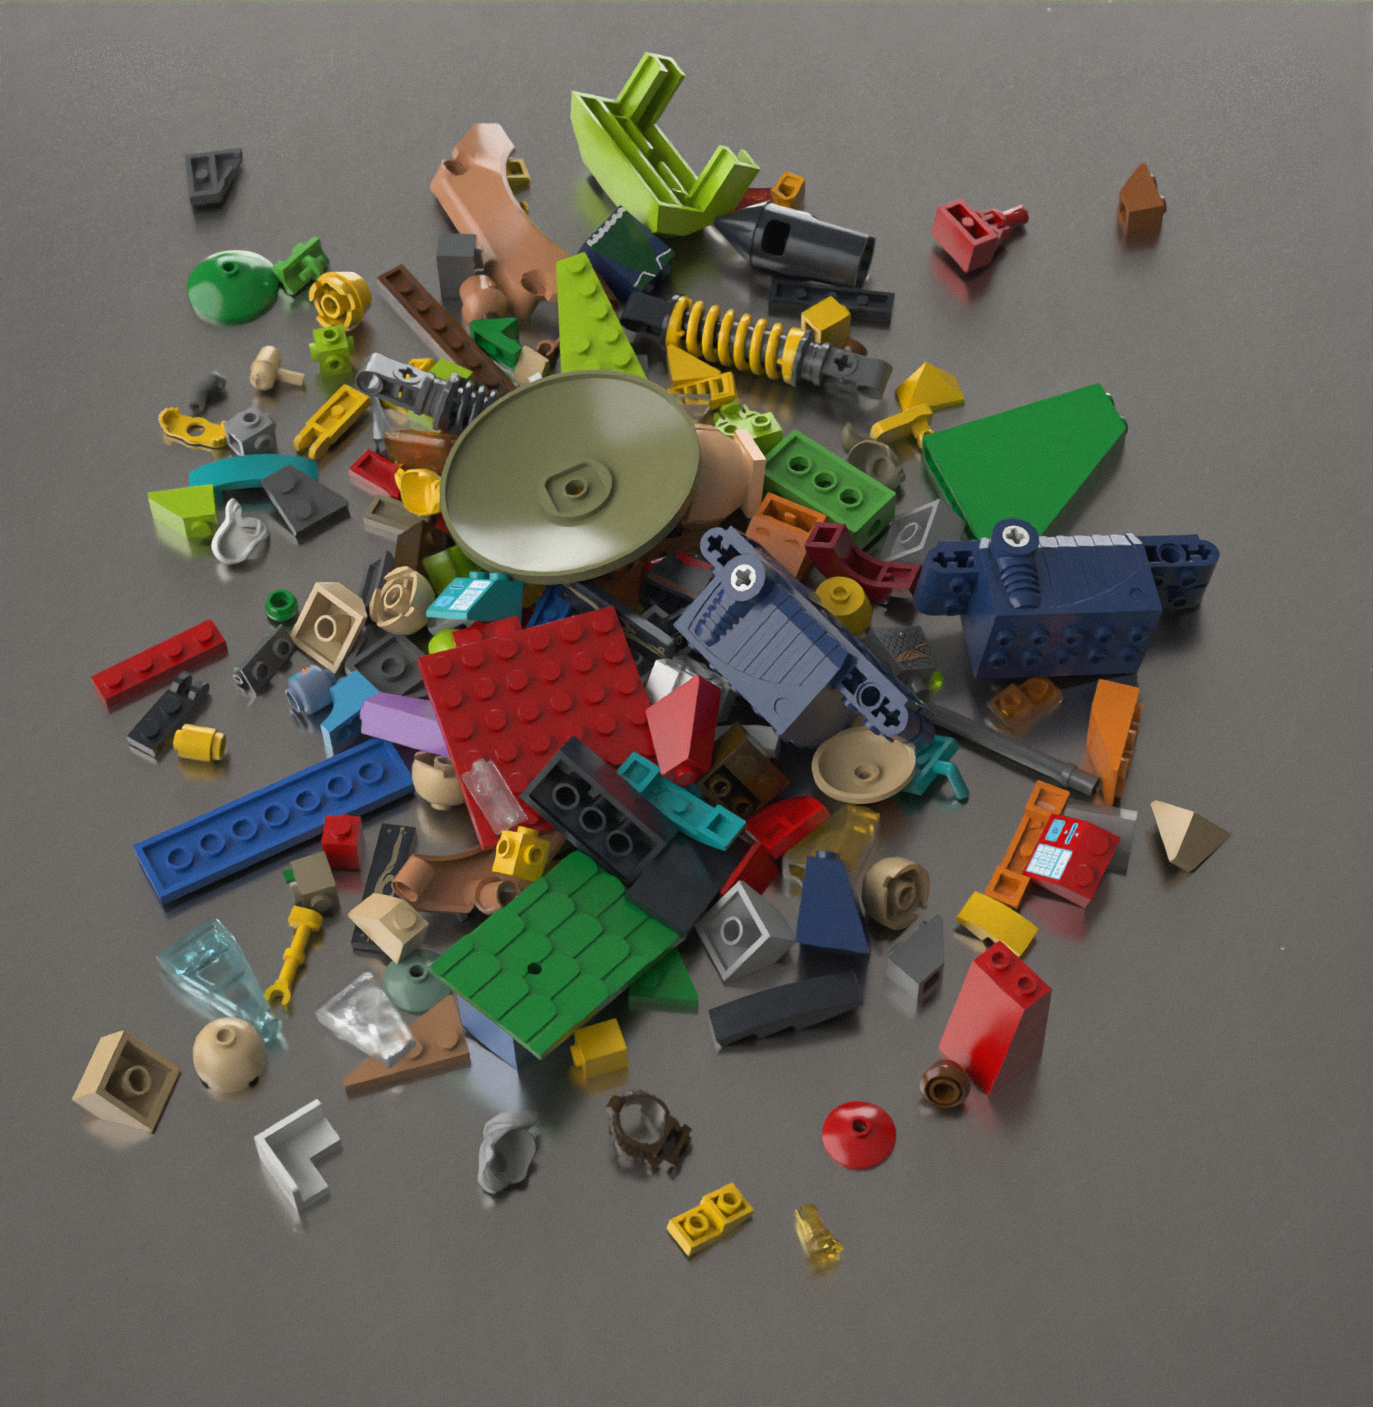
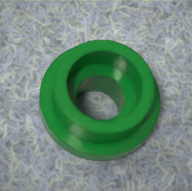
(278, 599)

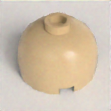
(402, 602)
(436, 780)
(894, 891)
(229, 1054)

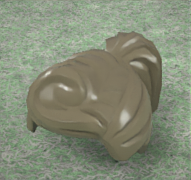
(872, 458)

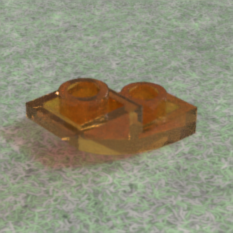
(1025, 702)

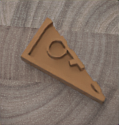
(438, 1045)

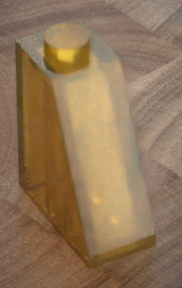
(847, 832)

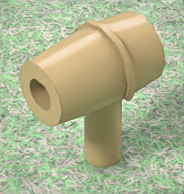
(267, 370)

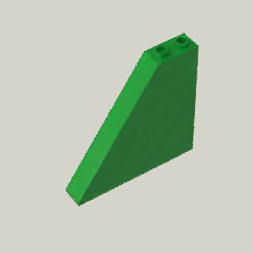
(1026, 460)

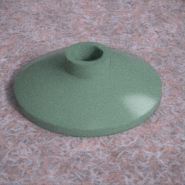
(410, 992)

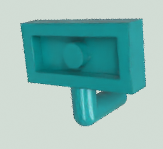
(935, 761)

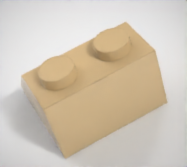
(126, 1082)

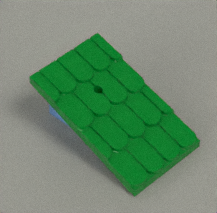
(551, 960)

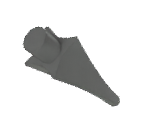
(380, 425)

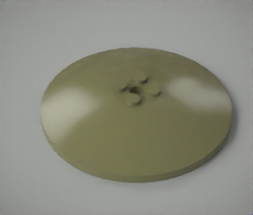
(564, 432)

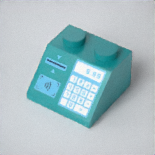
(479, 598)

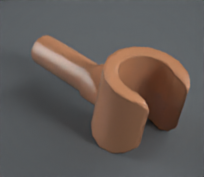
(550, 347)

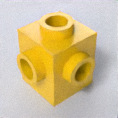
(521, 854)

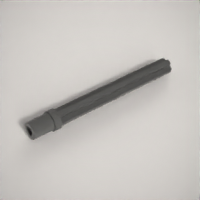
(1066, 773)

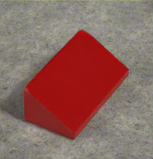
(754, 869)

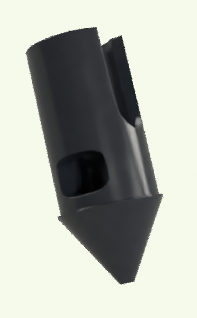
(798, 244)

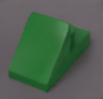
(498, 340)

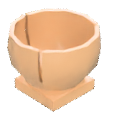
(729, 478)

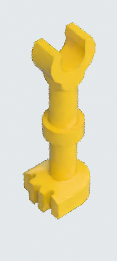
(305, 922)

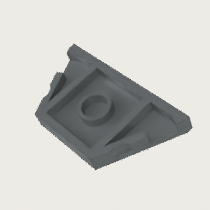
(388, 662)

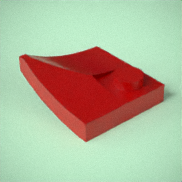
(785, 823)

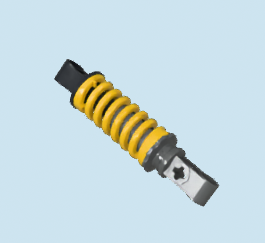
(754, 347)

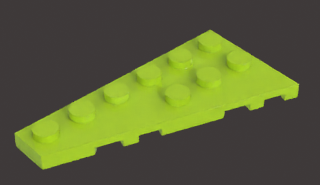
(587, 323)

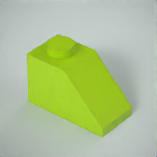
(187, 510)

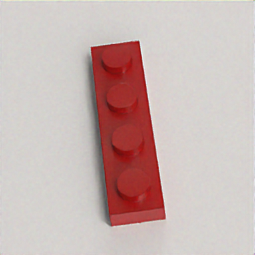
(159, 662)

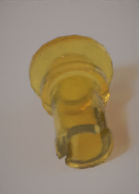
(818, 1241)

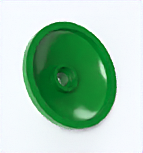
(232, 286)

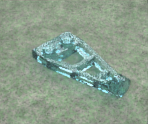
(200, 949)

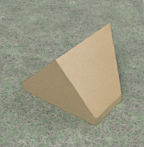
(1186, 835)

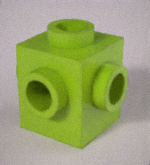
(332, 350)

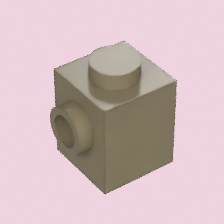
(314, 883)

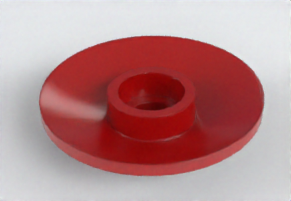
(855, 1148)

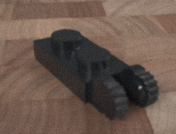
(168, 715)

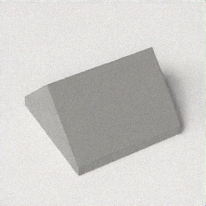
(1113, 819)

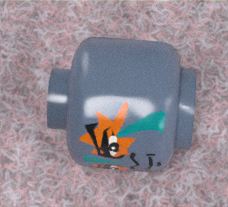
(310, 689)

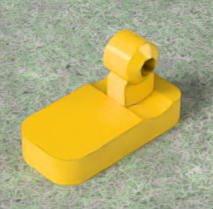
(915, 421)

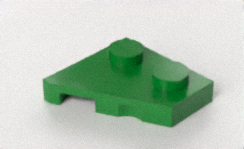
(665, 984)

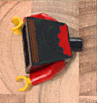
(674, 580)

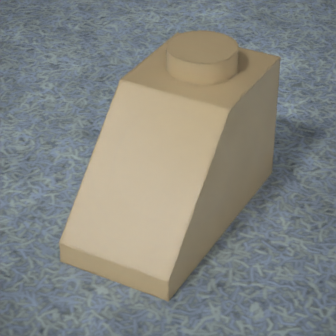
(390, 924)

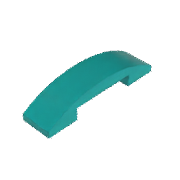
(247, 471)
(693, 816)

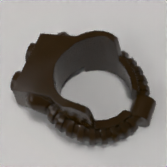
(672, 1137)

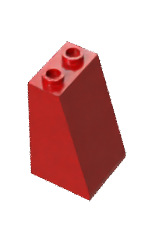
(997, 1019)

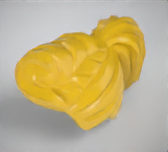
(419, 491)

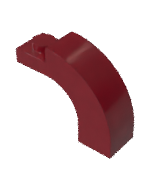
(837, 555)

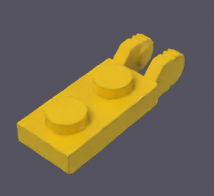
(331, 421)

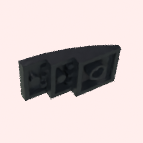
(685, 881)

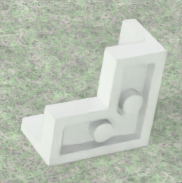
(293, 1148)

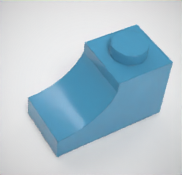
(347, 699)

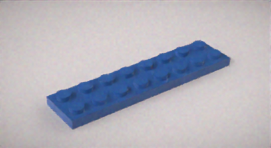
(272, 818)

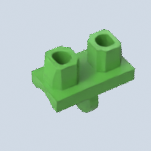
(304, 264)

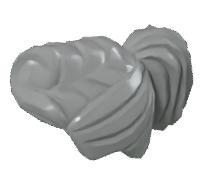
(506, 1150)

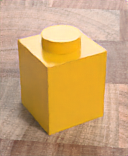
(828, 321)
(599, 1048)

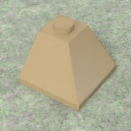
(329, 624)

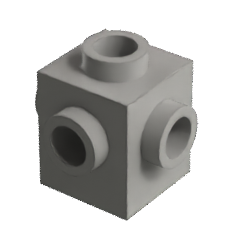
(250, 432)

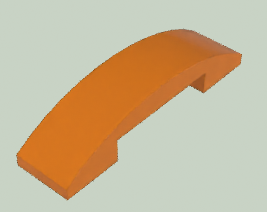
(1007, 882)

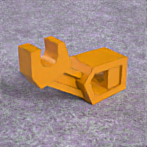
(788, 190)

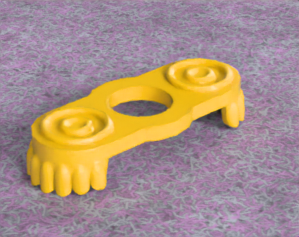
(177, 425)

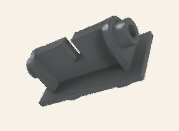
(266, 660)

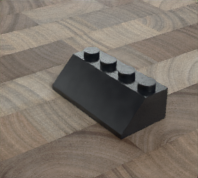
(599, 811)

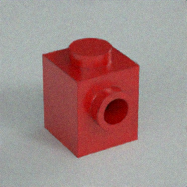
(343, 841)

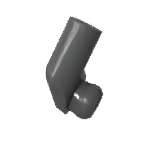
(203, 387)

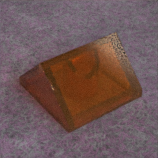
(419, 448)

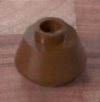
(945, 1084)

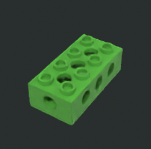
(828, 484)

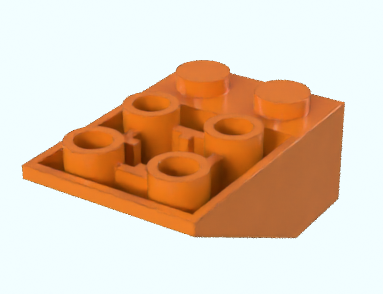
(783, 531)
(1112, 735)

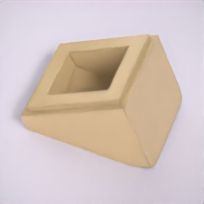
(528, 364)

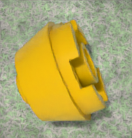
(341, 299)
(846, 602)

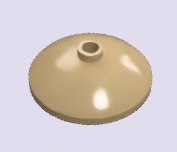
(862, 766)

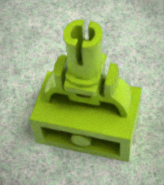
(761, 427)

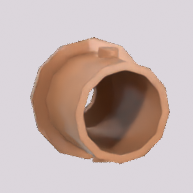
(482, 299)

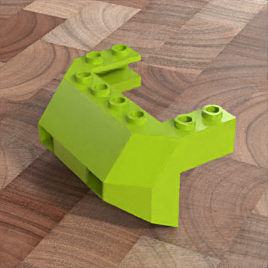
(643, 167)

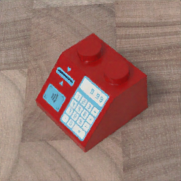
(1071, 858)

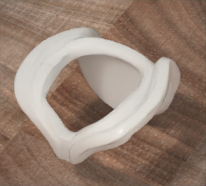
(233, 544)

